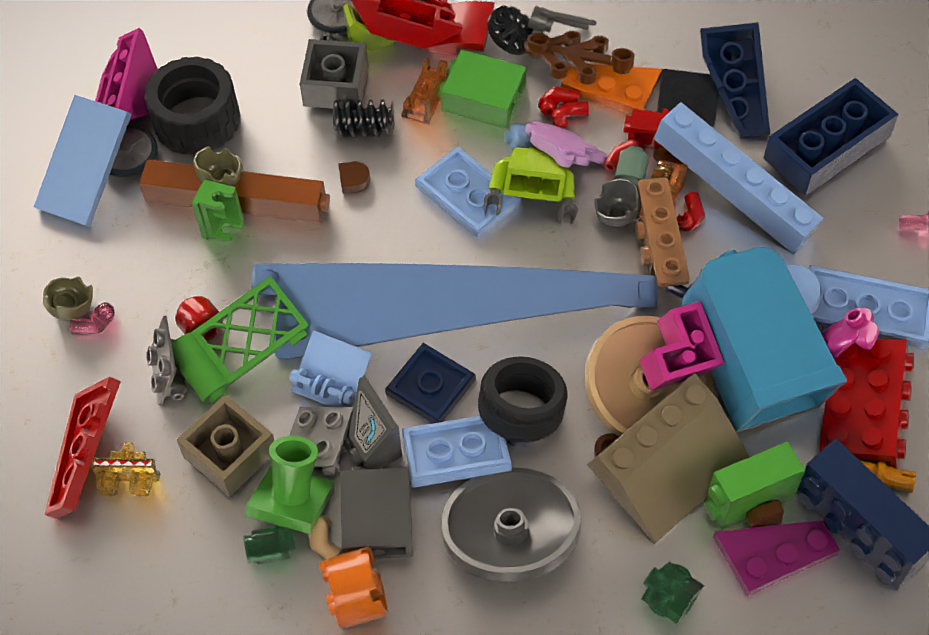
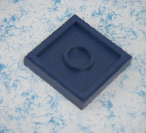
(430, 384)

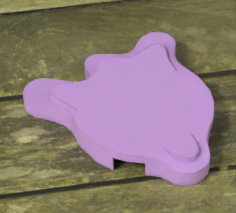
(563, 145)

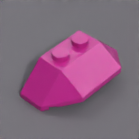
(127, 75)

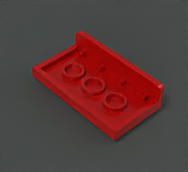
(869, 407)

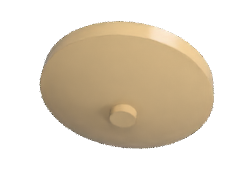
(615, 375)

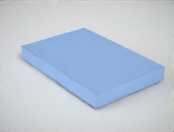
(459, 188)
(454, 451)

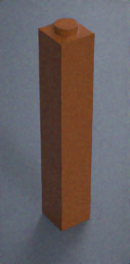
(257, 192)

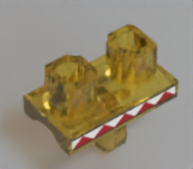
(125, 467)

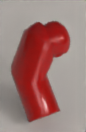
(555, 96)
(612, 160)

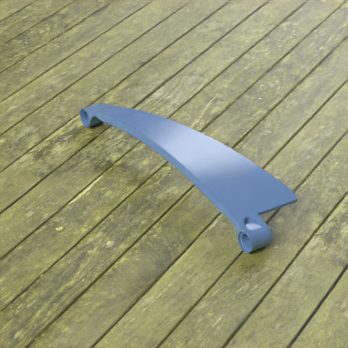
(403, 301)

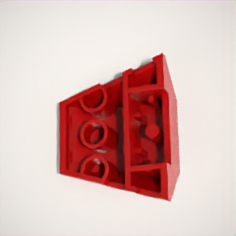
(409, 21)

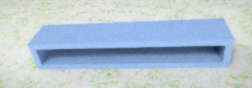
(737, 178)

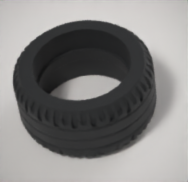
(517, 422)

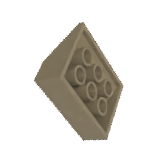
(669, 458)

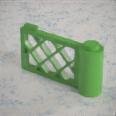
(206, 370)

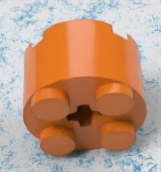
(355, 588)

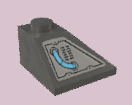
(372, 431)

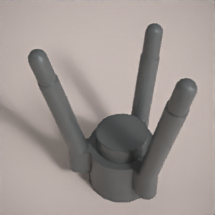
(543, 20)

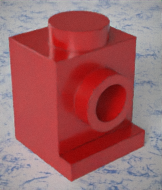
(643, 126)

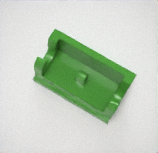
(217, 208)

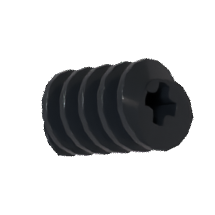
(363, 118)

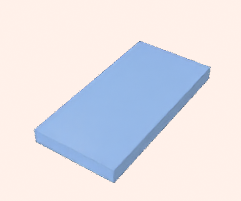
(82, 160)
(897, 308)

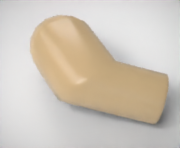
(320, 541)

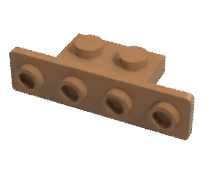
(660, 234)

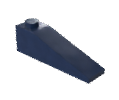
(737, 70)

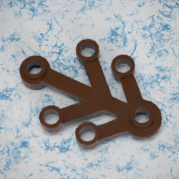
(575, 53)

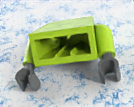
(534, 176)

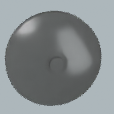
(511, 525)

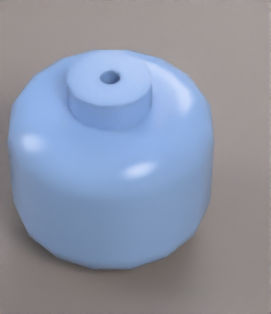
(517, 136)

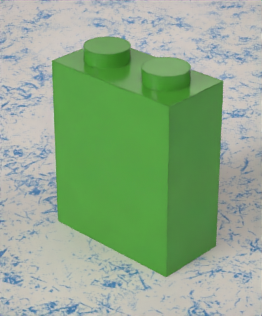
(482, 88)
(753, 482)

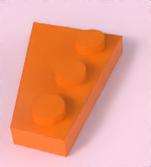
(616, 90)

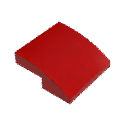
(474, 34)

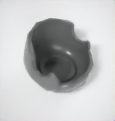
(618, 203)

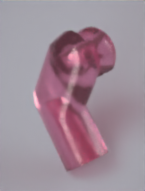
(914, 222)

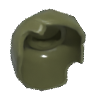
(218, 167)
(67, 298)

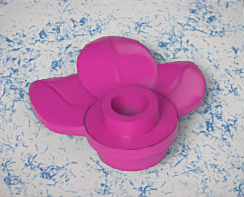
(854, 328)

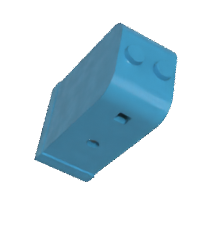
(766, 338)

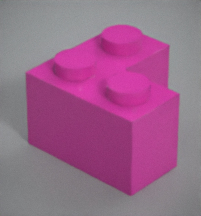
(687, 351)

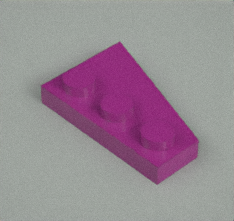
(775, 552)

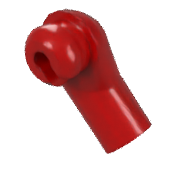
(569, 109)
(695, 212)

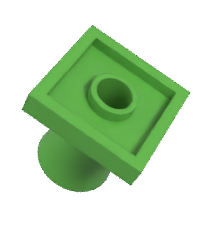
(289, 491)

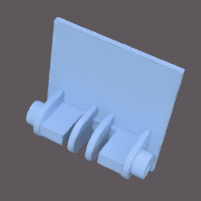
(330, 371)

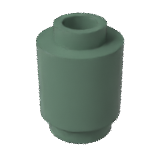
(632, 164)

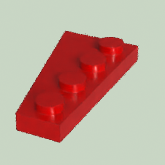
(80, 441)

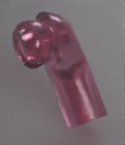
(96, 321)

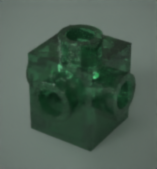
(671, 591)

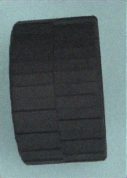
(185, 80)

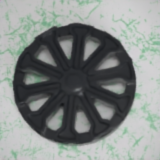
(509, 29)

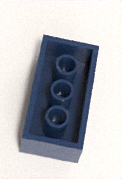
(830, 136)
(865, 514)

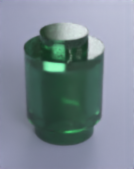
(269, 545)

